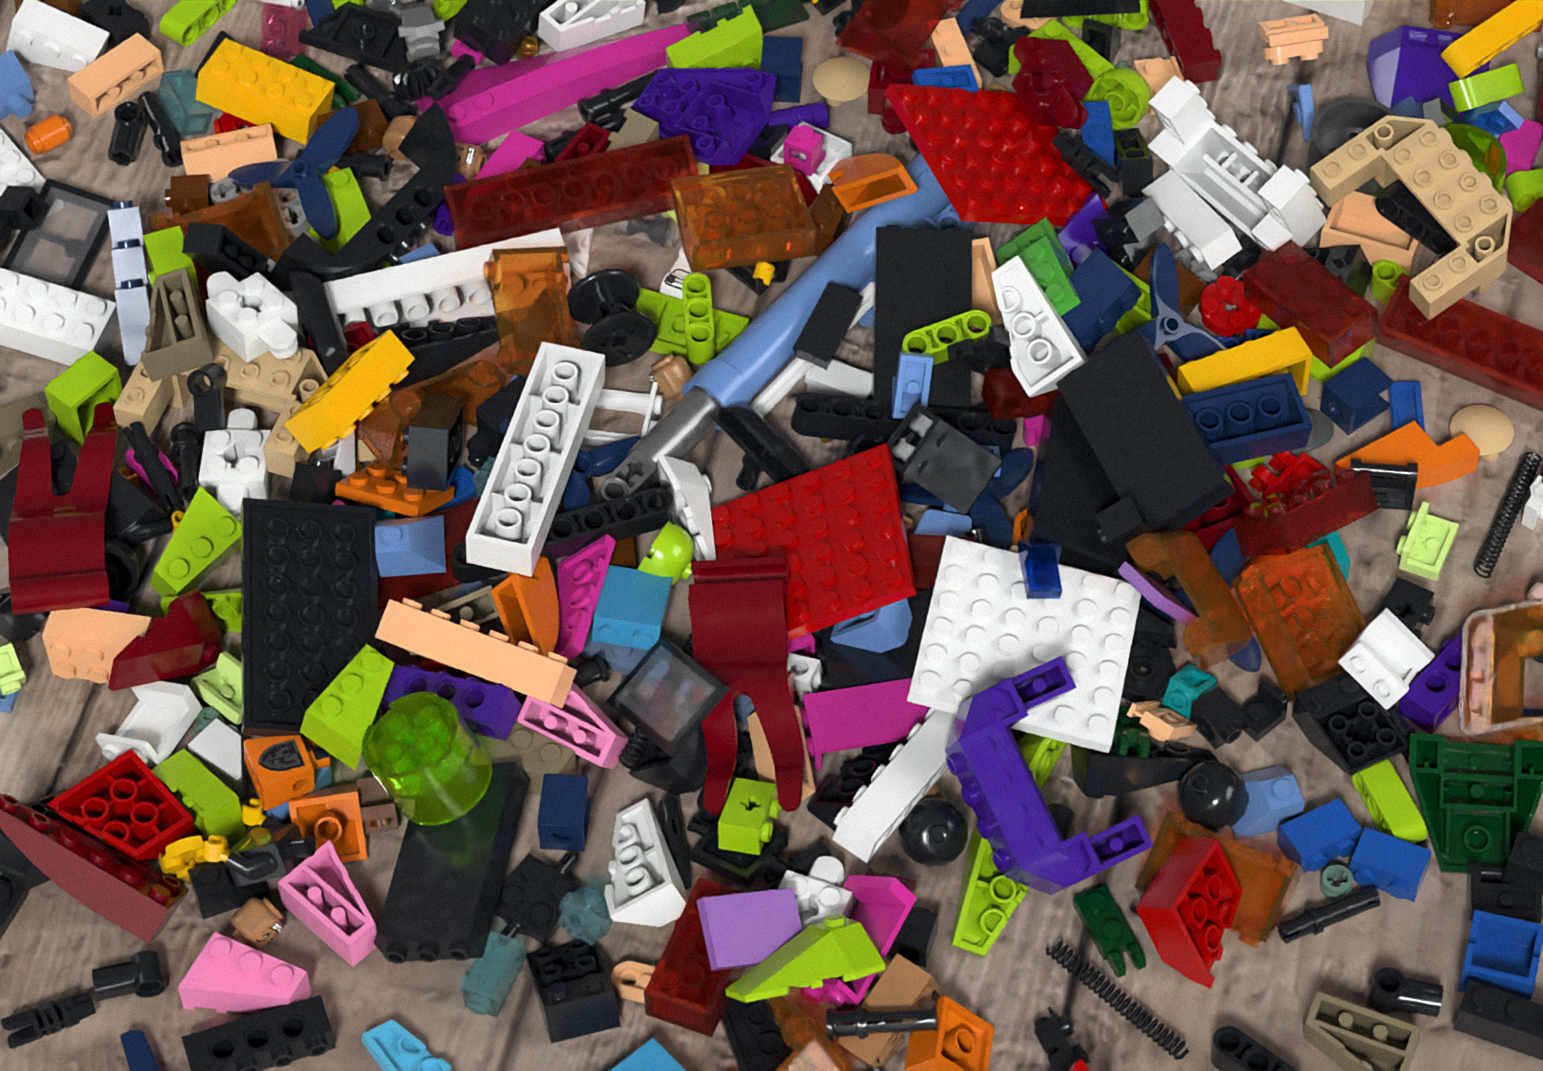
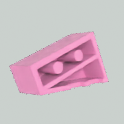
(577, 726)
(329, 904)
(241, 979)

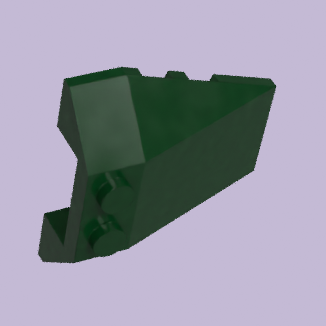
(1475, 796)

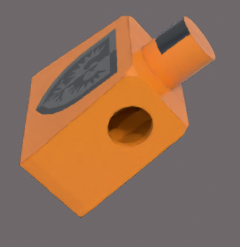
(282, 768)

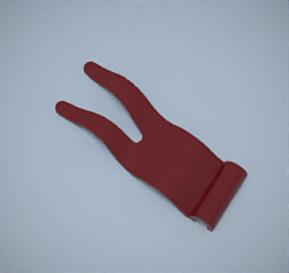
(55, 539)
(744, 643)

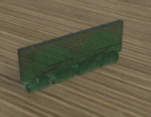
(770, 14)

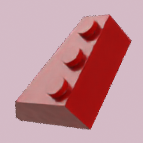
(126, 808)
(1191, 907)

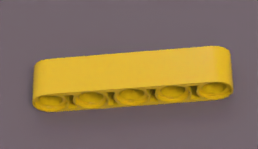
(1493, 36)

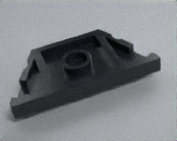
(359, 36)

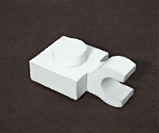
(1534, 507)

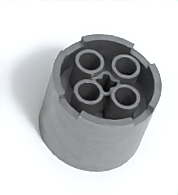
(1339, 124)

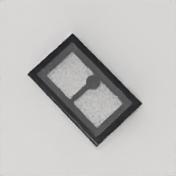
(65, 239)
(667, 695)

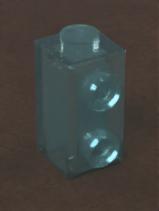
(177, 96)
(493, 975)

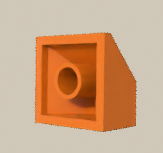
(332, 816)
(958, 1044)

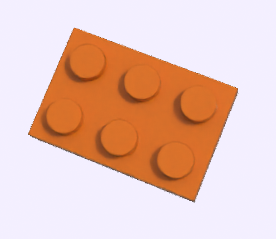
(390, 491)

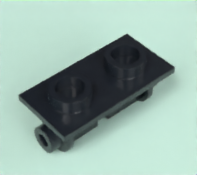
(1055, 1034)

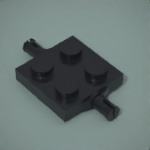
(734, 865)
(533, 896)

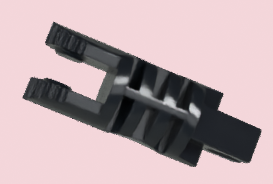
(1085, 163)
(47, 1018)

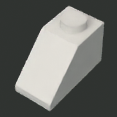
(222, 754)

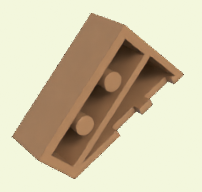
(898, 988)

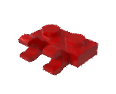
(1292, 469)

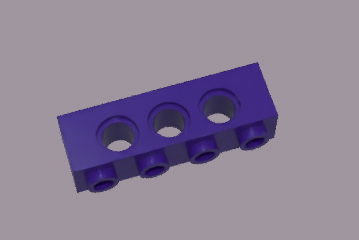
(484, 707)
(1432, 708)

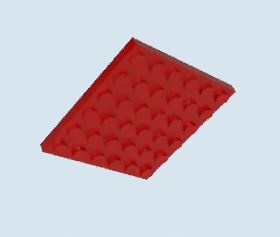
(990, 155)
(838, 535)

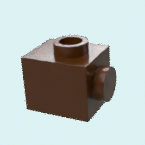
(188, 193)

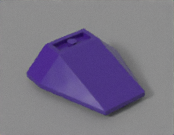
(1410, 64)
(714, 106)

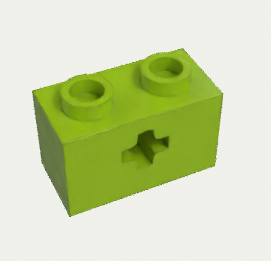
(748, 816)

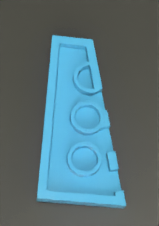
(399, 1050)

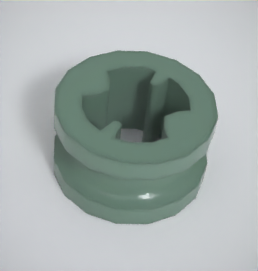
(1340, 872)

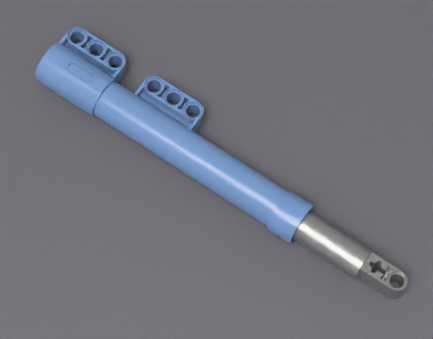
(769, 340)

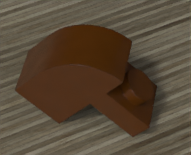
(376, 806)

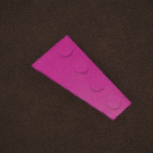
(578, 591)

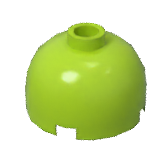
(1126, 94)
(670, 554)

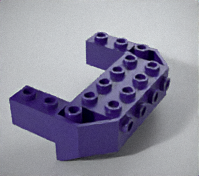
(1007, 797)

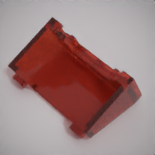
(893, 30)

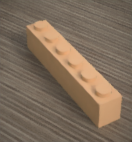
(475, 652)

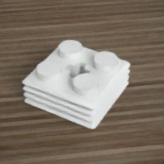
(835, 150)

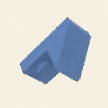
(911, 382)

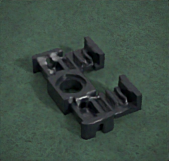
(983, 354)

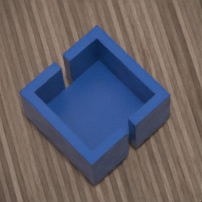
(1502, 954)

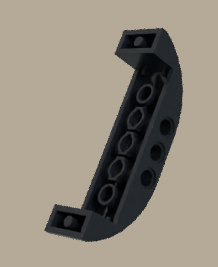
(397, 223)

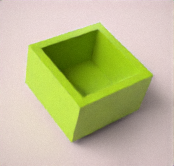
(78, 391)

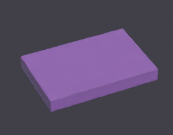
(747, 926)

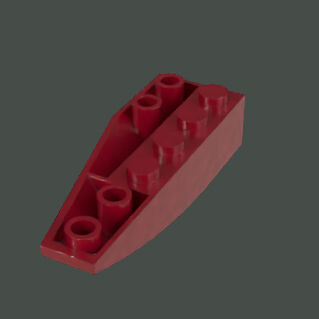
(93, 872)

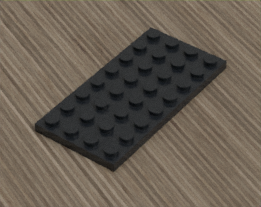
(303, 605)

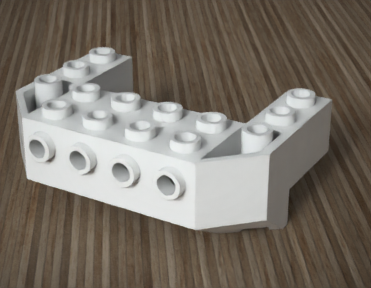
(1252, 194)

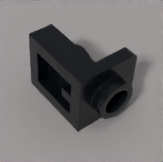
(1241, 260)
(1264, 711)

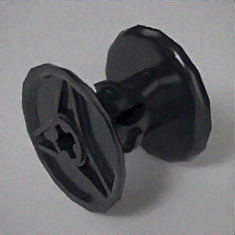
(605, 303)

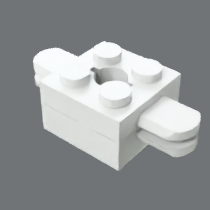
(251, 316)
(235, 462)
(819, 891)

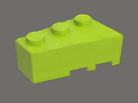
(203, 795)

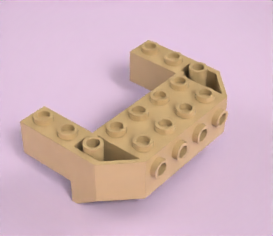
(1445, 185)
(262, 383)

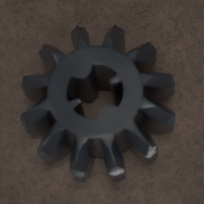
(415, 78)

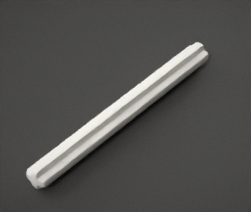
(799, 367)

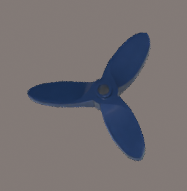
(307, 171)
(1166, 324)
(986, 510)
(1230, 563)

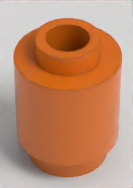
(48, 134)

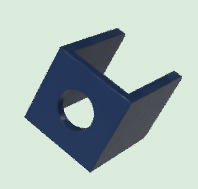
(783, 59)
(1354, 396)
(563, 812)

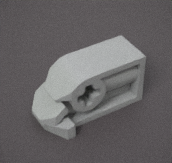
(420, 31)

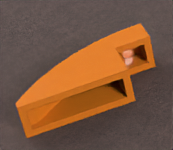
(870, 181)
(1413, 445)
(529, 607)

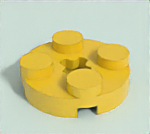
(184, 855)

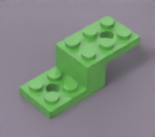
(1047, 262)

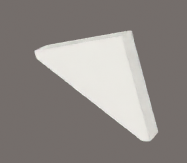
(579, 250)

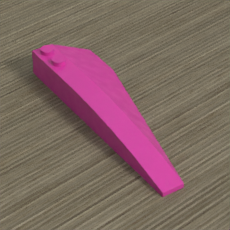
(525, 90)

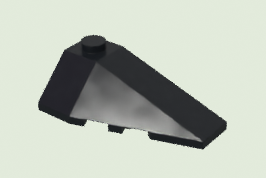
(441, 344)
(675, 774)
(1114, 774)
(835, 794)

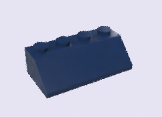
(1104, 299)
(1252, 418)

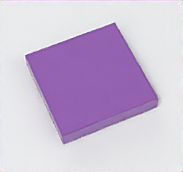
(1157, 594)

